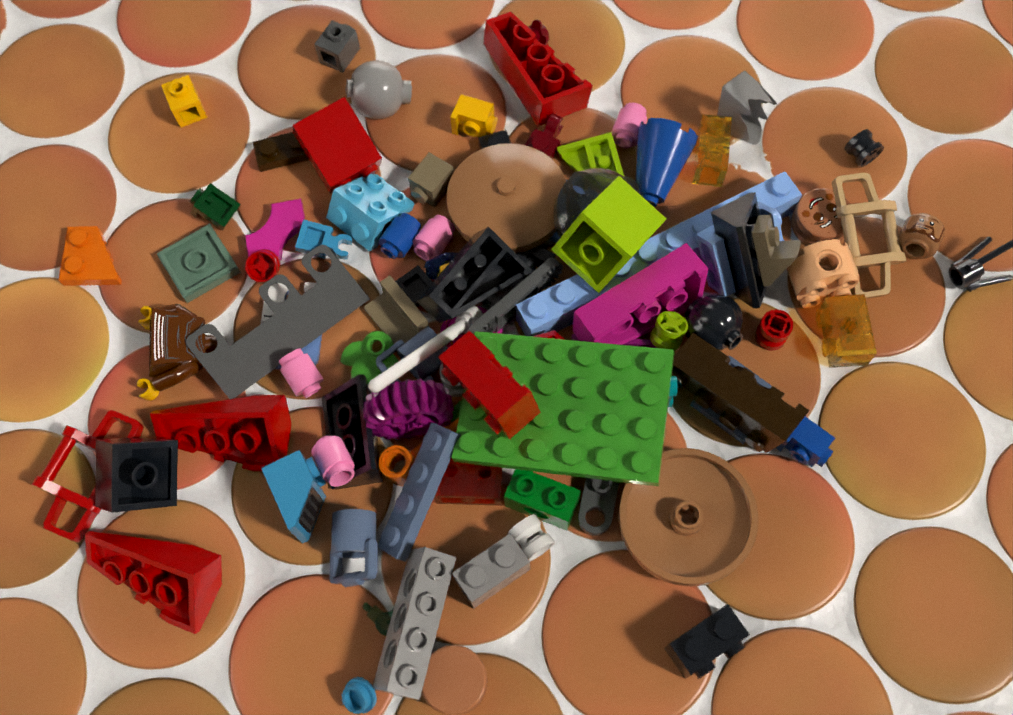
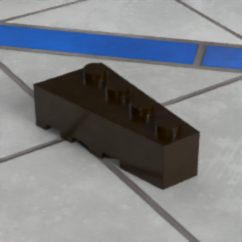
(735, 395)

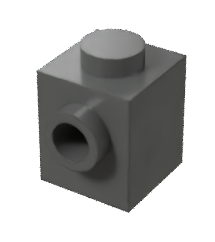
(337, 46)

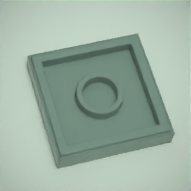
(198, 263)

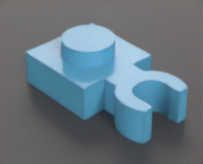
(316, 234)

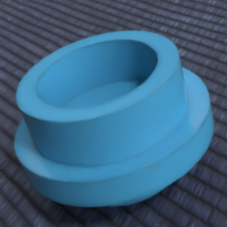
(359, 696)

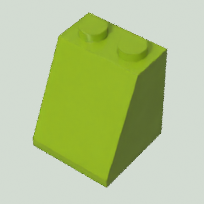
(608, 233)

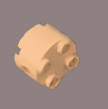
(823, 272)

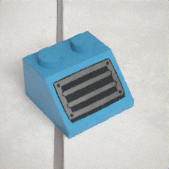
(297, 491)

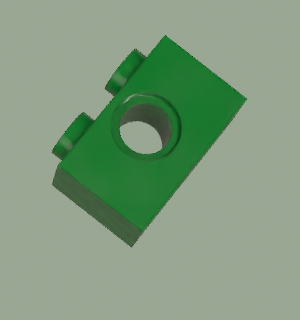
(542, 496)

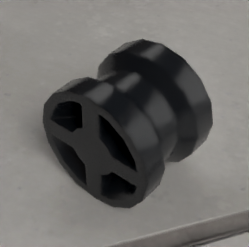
(864, 148)

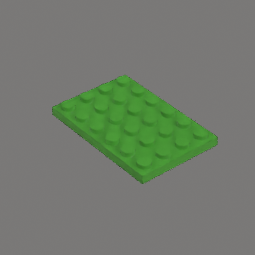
(597, 408)

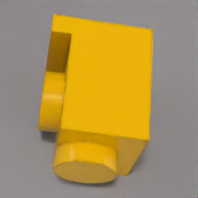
(473, 117)

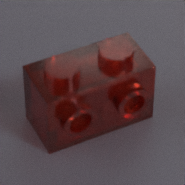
(470, 485)

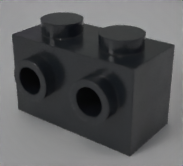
(706, 641)

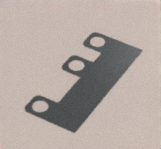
(291, 327)

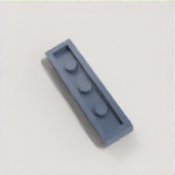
(418, 492)

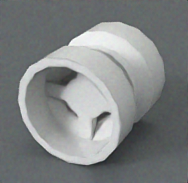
(531, 537)

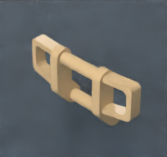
(874, 206)

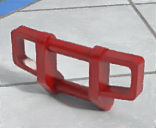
(63, 495)

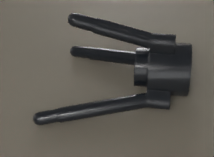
(969, 272)

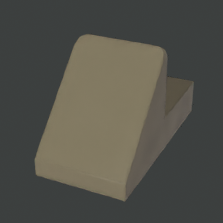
(772, 254)

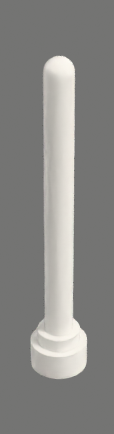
(461, 325)

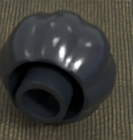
(716, 321)

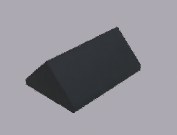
(735, 225)
(345, 419)

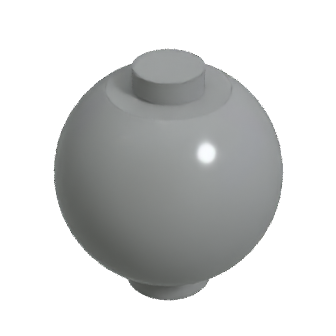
(378, 89)

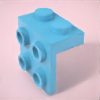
(365, 207)

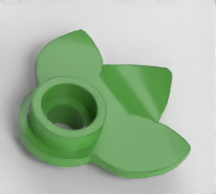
(363, 358)

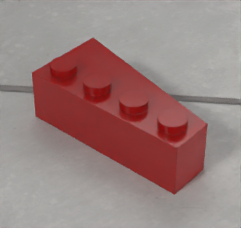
(533, 70)

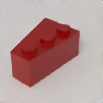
(489, 385)

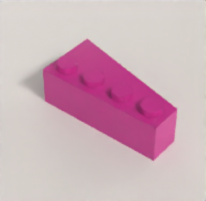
(635, 304)

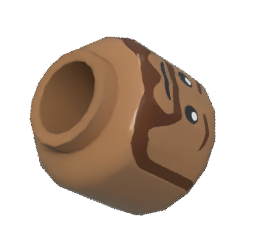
(921, 236)

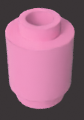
(627, 125)
(433, 237)
(301, 373)
(333, 460)

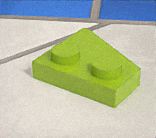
(592, 153)

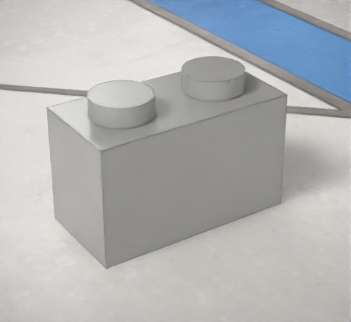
(491, 570)

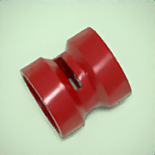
(257, 267)
(770, 336)

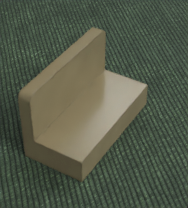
(395, 312)

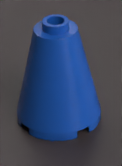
(661, 157)

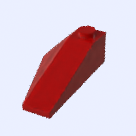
(238, 429)
(169, 575)

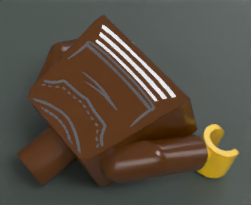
(168, 354)

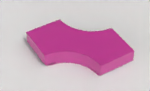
(282, 225)

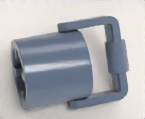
(425, 368)
(353, 538)

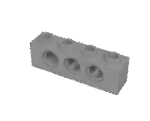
(414, 623)

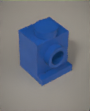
(809, 443)

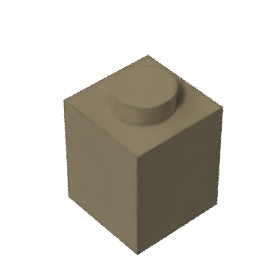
(430, 180)

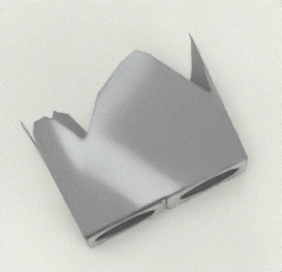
(742, 101)

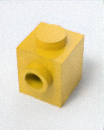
(184, 101)

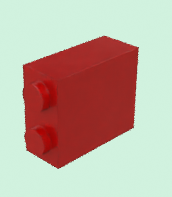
(337, 145)

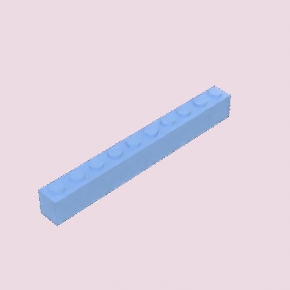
(556, 305)

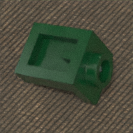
(214, 205)

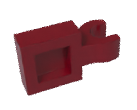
(546, 140)

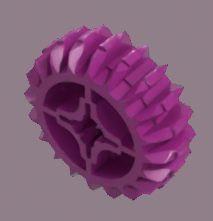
(408, 409)

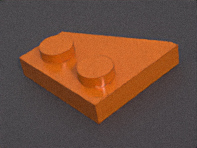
(87, 259)

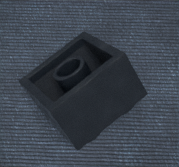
(136, 474)

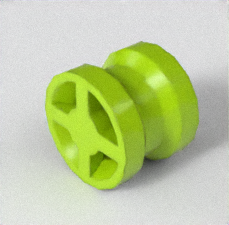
(669, 330)

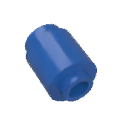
(399, 236)

